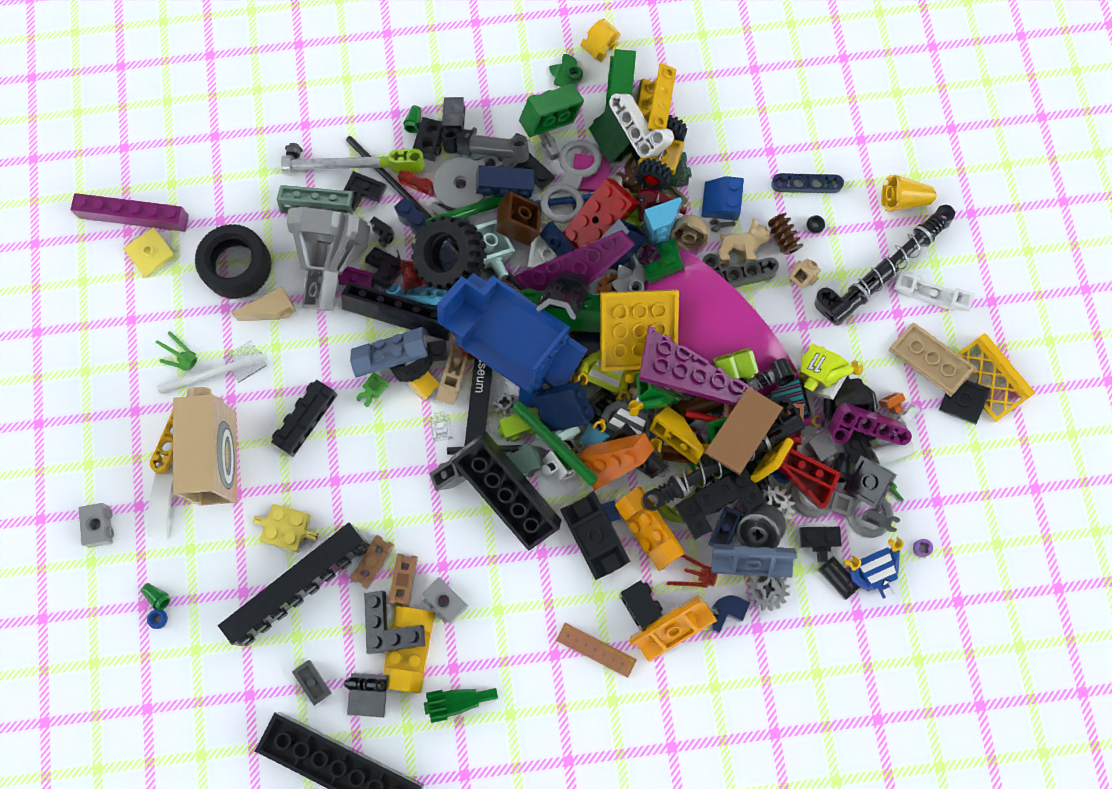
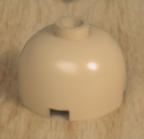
(690, 232)

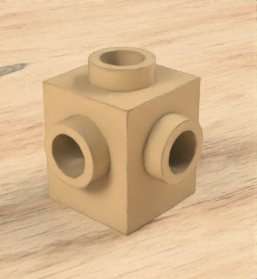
(805, 273)

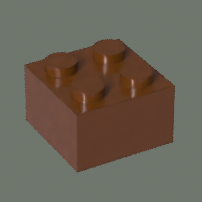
(519, 218)

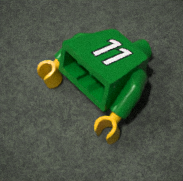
(649, 394)

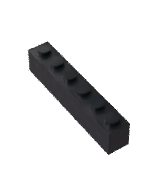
(392, 309)

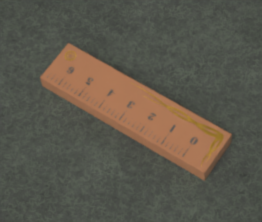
(596, 650)

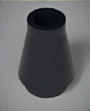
(843, 466)

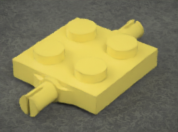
(285, 528)

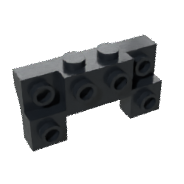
(715, 497)

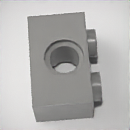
(88, 517)
(453, 609)

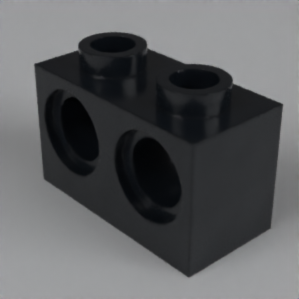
(425, 138)

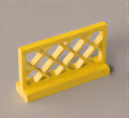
(1006, 371)

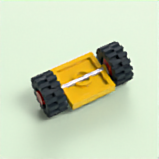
(657, 171)

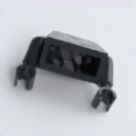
(851, 392)

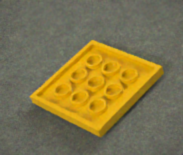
(625, 324)

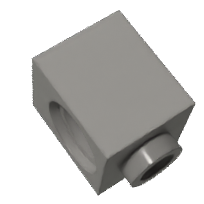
(821, 448)

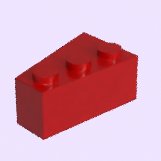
(810, 477)

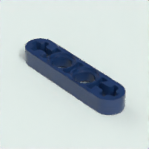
(807, 183)

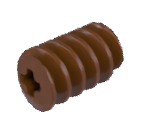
(784, 235)

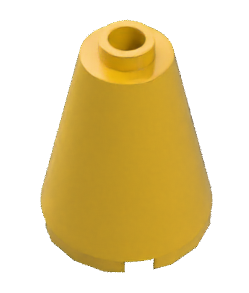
(905, 193)

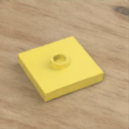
(149, 252)

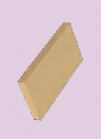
(932, 359)

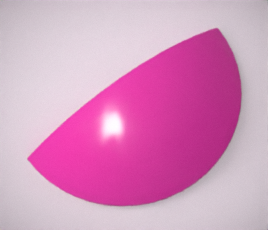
(718, 318)

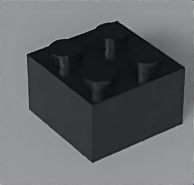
(640, 604)

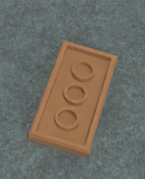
(743, 430)

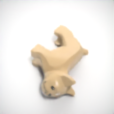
(743, 244)

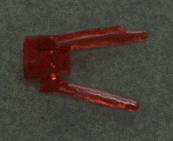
(705, 576)

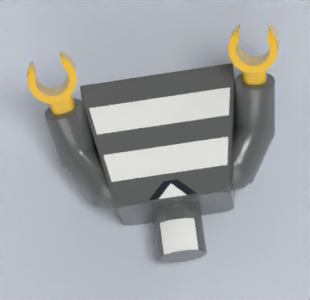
(617, 415)

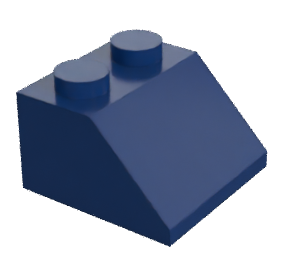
(723, 198)

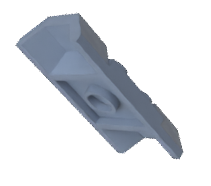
(388, 352)
(753, 561)

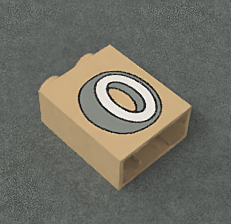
(204, 448)

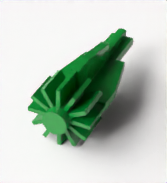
(454, 702)

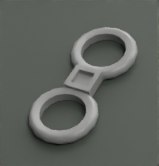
(571, 180)
(844, 506)

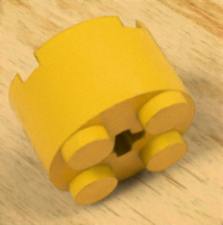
(601, 39)

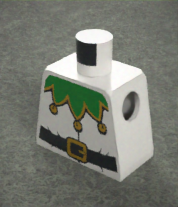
(557, 466)

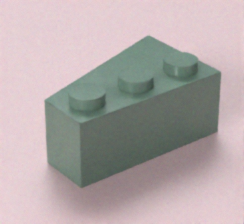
(528, 459)

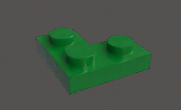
(668, 264)

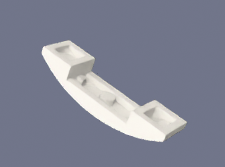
(934, 294)
(160, 504)

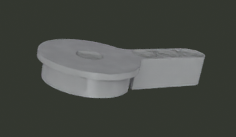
(463, 172)

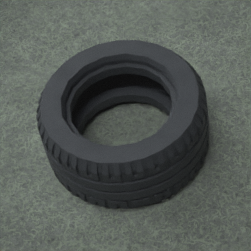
(217, 242)

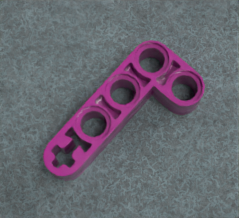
(871, 427)

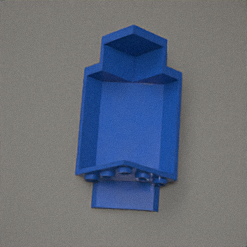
(509, 333)

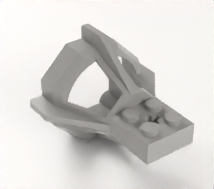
(321, 259)

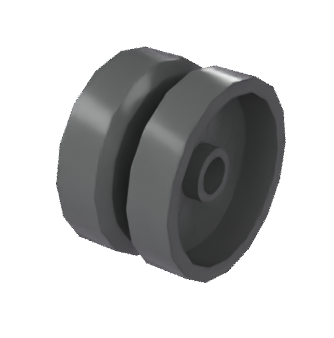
(762, 527)

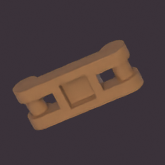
(372, 562)
(403, 580)

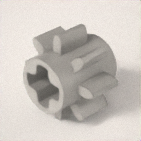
(500, 402)

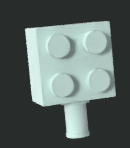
(497, 248)

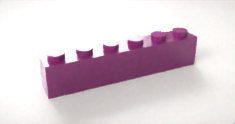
(129, 212)

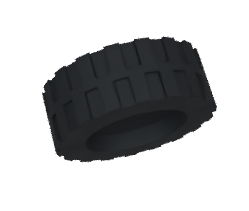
(414, 370)

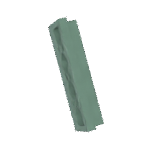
(314, 198)

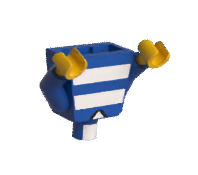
(877, 568)

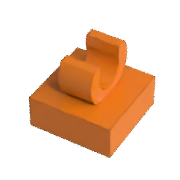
(893, 402)

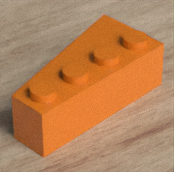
(616, 457)

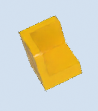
(425, 385)

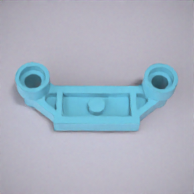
(421, 294)

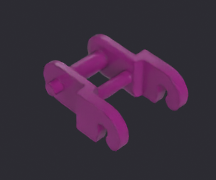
(647, 249)

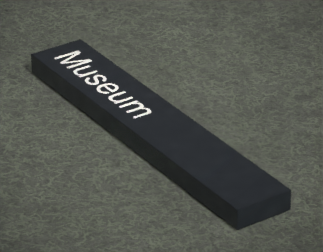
(478, 401)

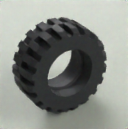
(428, 247)

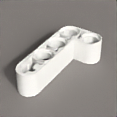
(624, 107)

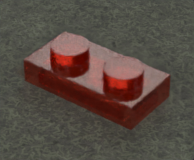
(410, 180)

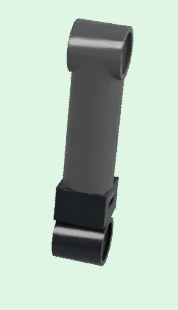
(468, 142)

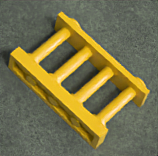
(656, 96)

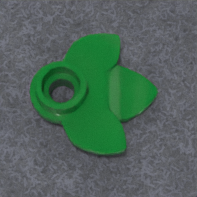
(565, 70)

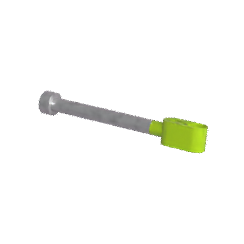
(397, 159)

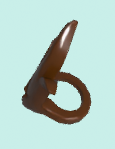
(628, 180)

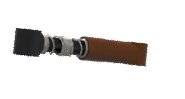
(779, 373)

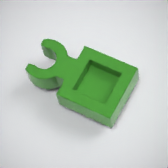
(374, 387)

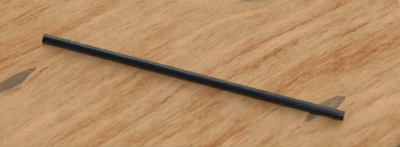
(396, 185)

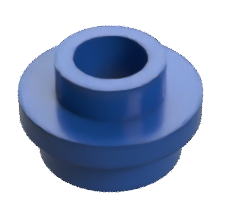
(152, 616)

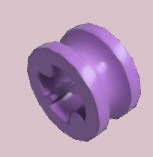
(929, 549)

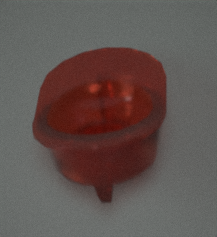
(409, 275)

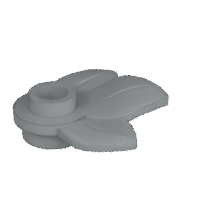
(629, 279)

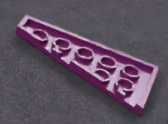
(587, 260)
(686, 371)

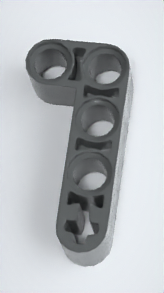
(740, 271)

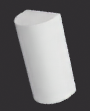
(892, 452)

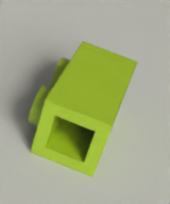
(514, 427)

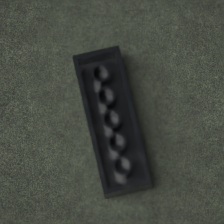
(507, 491)

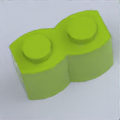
(738, 364)

